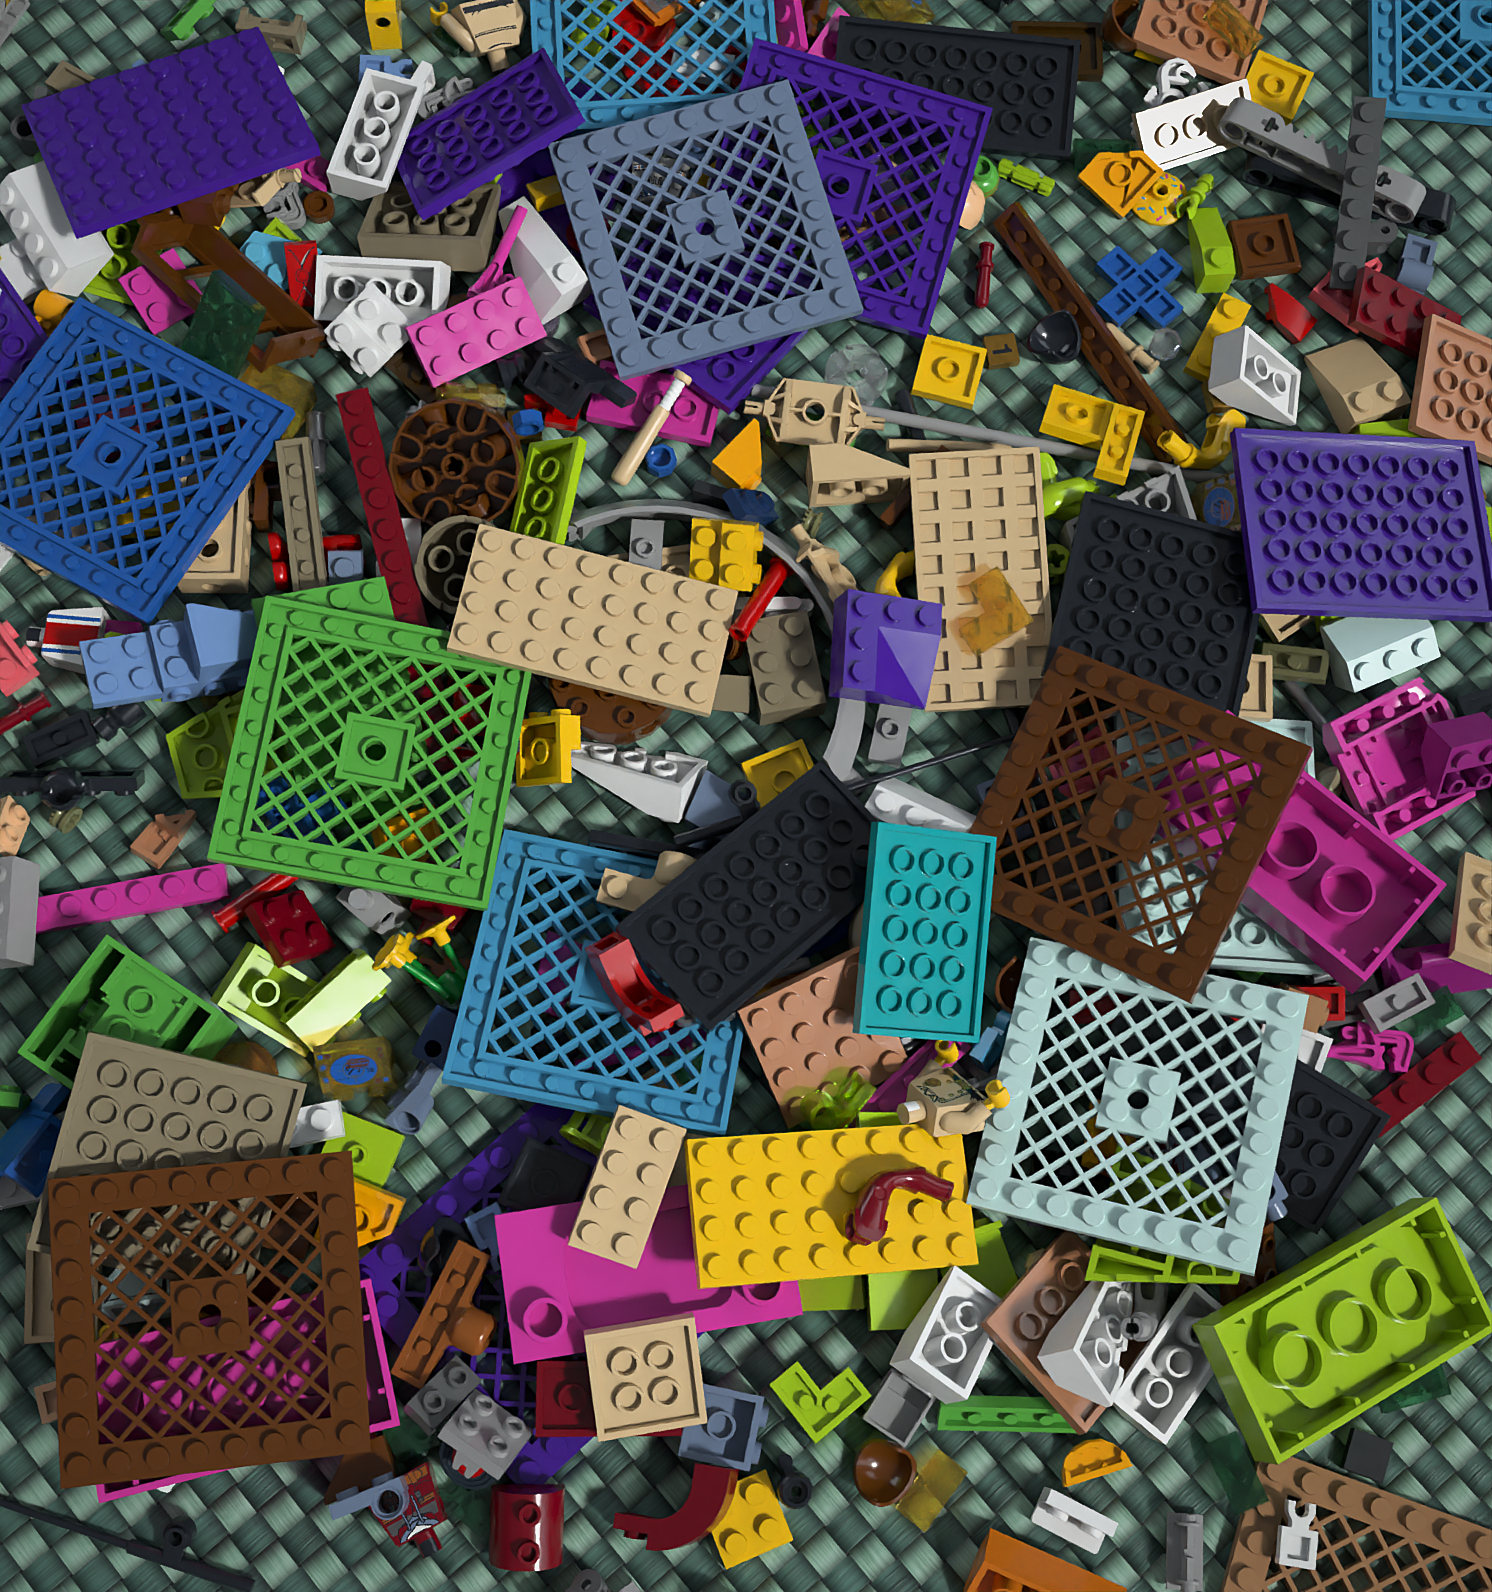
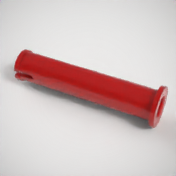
(760, 599)
(261, 891)

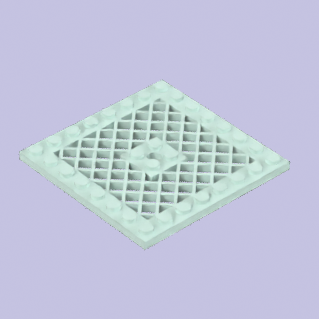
(1228, 1248)

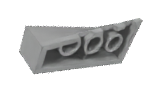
(1163, 493)

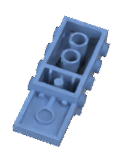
(173, 659)

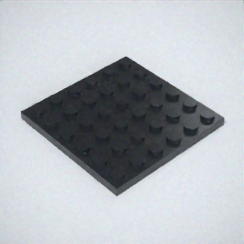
(1158, 600)

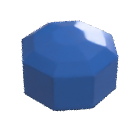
(528, 422)
(660, 460)

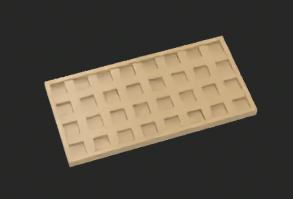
(966, 520)
(593, 621)

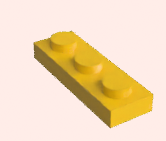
(1226, 317)
(1119, 444)

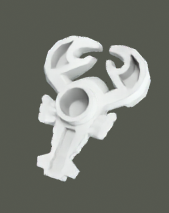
(1170, 74)

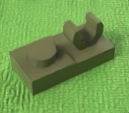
(1298, 663)

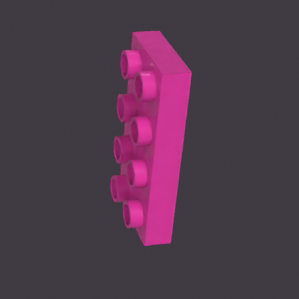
(1325, 876)

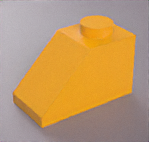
(740, 460)

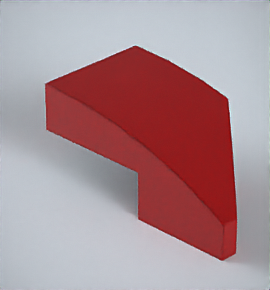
(1288, 314)

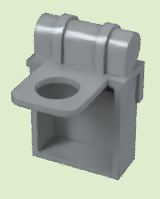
(898, 1406)

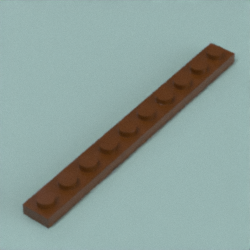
(1096, 338)

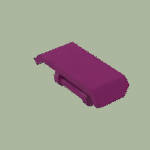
(1434, 968)

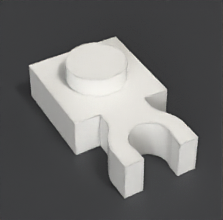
(1295, 1542)

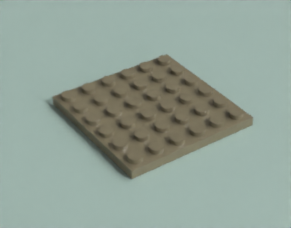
(167, 1110)

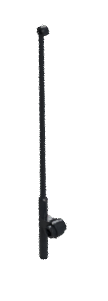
(747, 807)
(177, 1537)

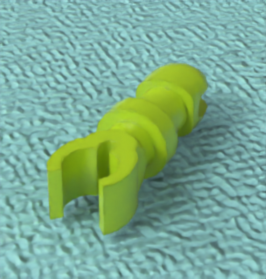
(1195, 196)

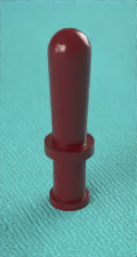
(984, 268)
(24, 712)

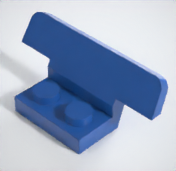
(32, 1139)

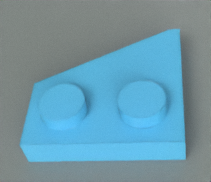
(268, 254)

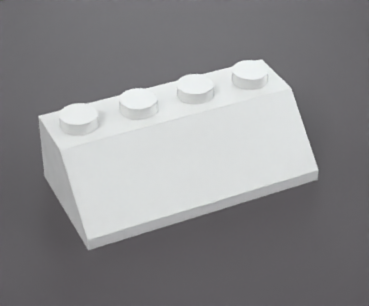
(374, 135)
(45, 233)
(413, 286)
(1168, 1370)

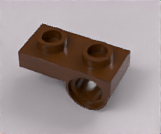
(262, 508)

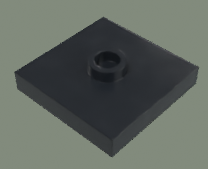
(543, 1178)

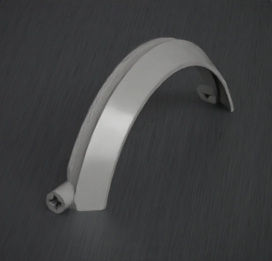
(851, 713)

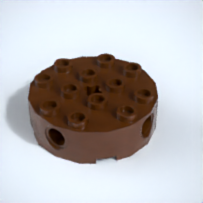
(470, 433)
(608, 715)

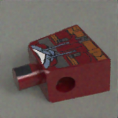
(422, 1514)

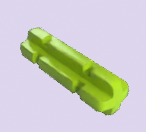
(1025, 177)

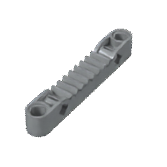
(1247, 123)

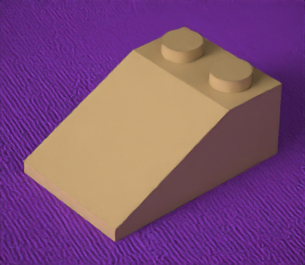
(1357, 385)
(850, 476)

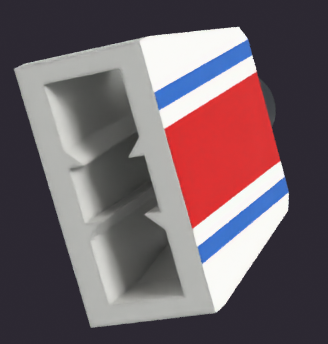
(64, 632)

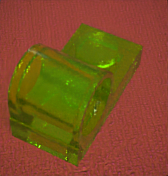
(841, 1109)

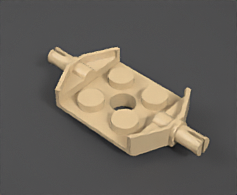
(262, 188)
(787, 416)
(824, 563)

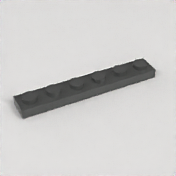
(1357, 191)

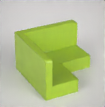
(816, 1408)

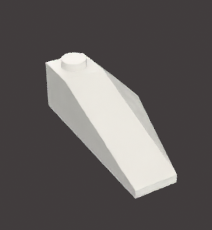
(544, 264)
(649, 782)
(1087, 1342)

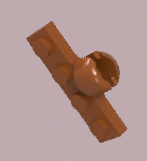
(448, 1318)

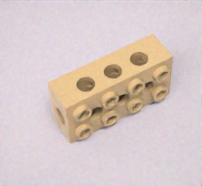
(230, 543)

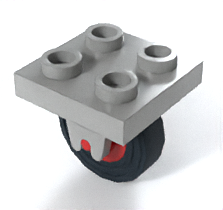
(480, 1442)

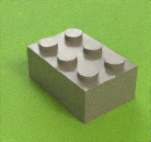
(784, 669)

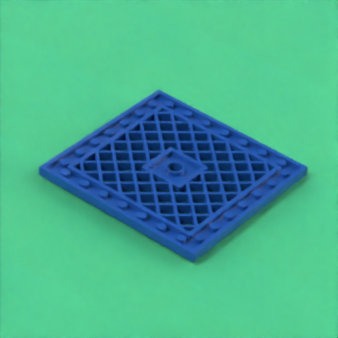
(93, 330)

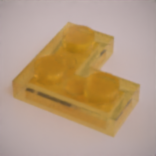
(1002, 615)

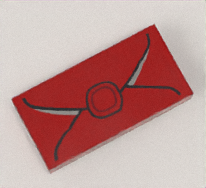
(301, 271)

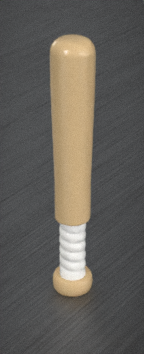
(641, 443)

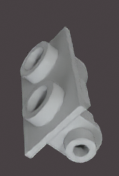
(1184, 1552)

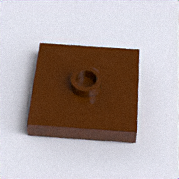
(1263, 246)

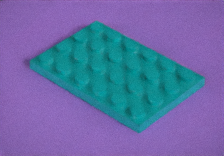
(924, 933)

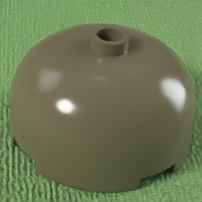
(445, 560)

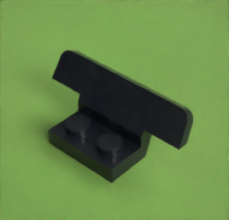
(568, 377)

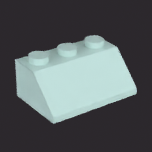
(1376, 649)

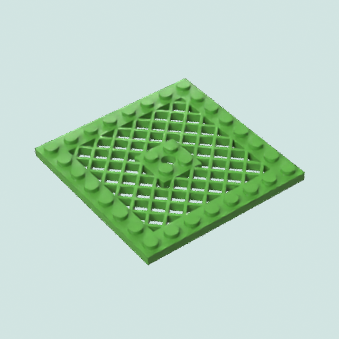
(239, 846)

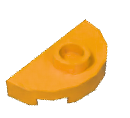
(1091, 1460)

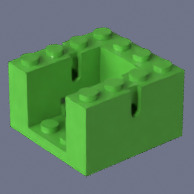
(127, 1002)

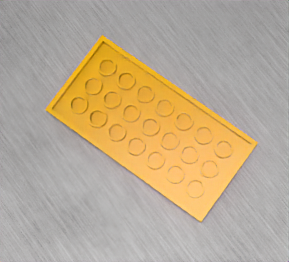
(782, 1201)

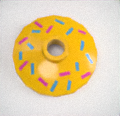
(1157, 208)

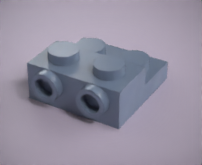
(730, 1429)

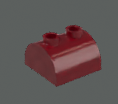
(526, 1526)

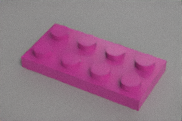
(475, 332)
(690, 418)

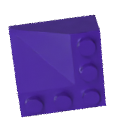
(884, 648)

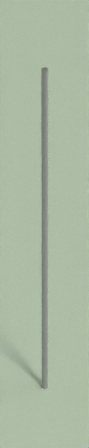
(1008, 438)

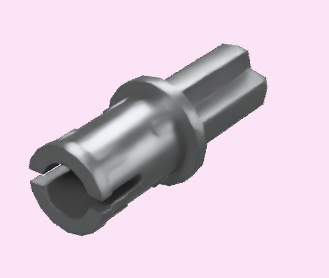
(316, 432)

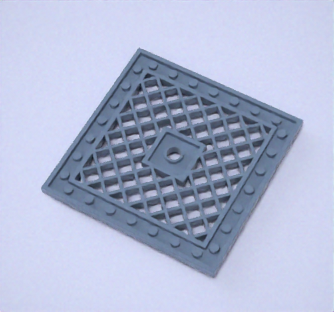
(660, 134)

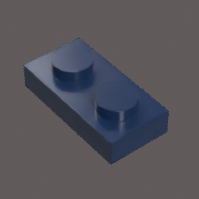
(751, 506)

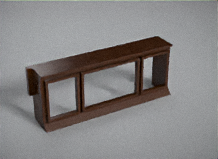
(298, 329)

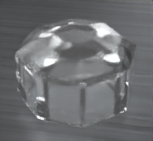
(1165, 344)

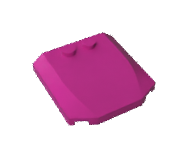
(1382, 759)

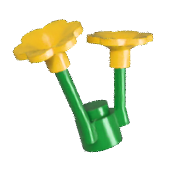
(396, 952)

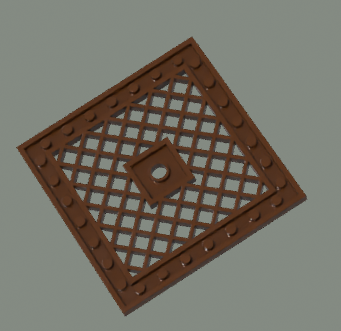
(1281, 765)
(71, 1201)

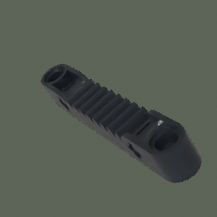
(1432, 217)

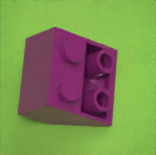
(1458, 755)

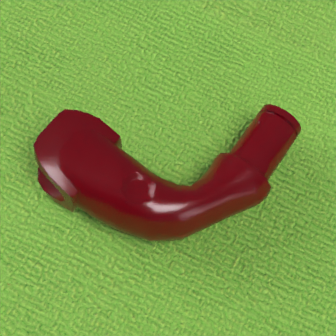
(867, 1220)

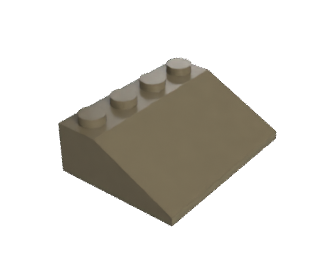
(456, 236)

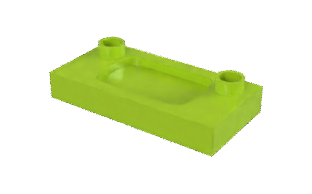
(1344, 1329)

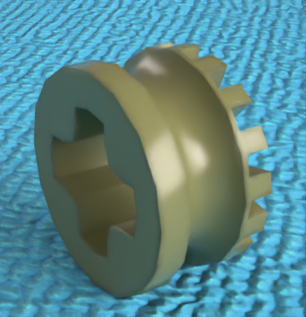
(812, 522)
(66, 819)

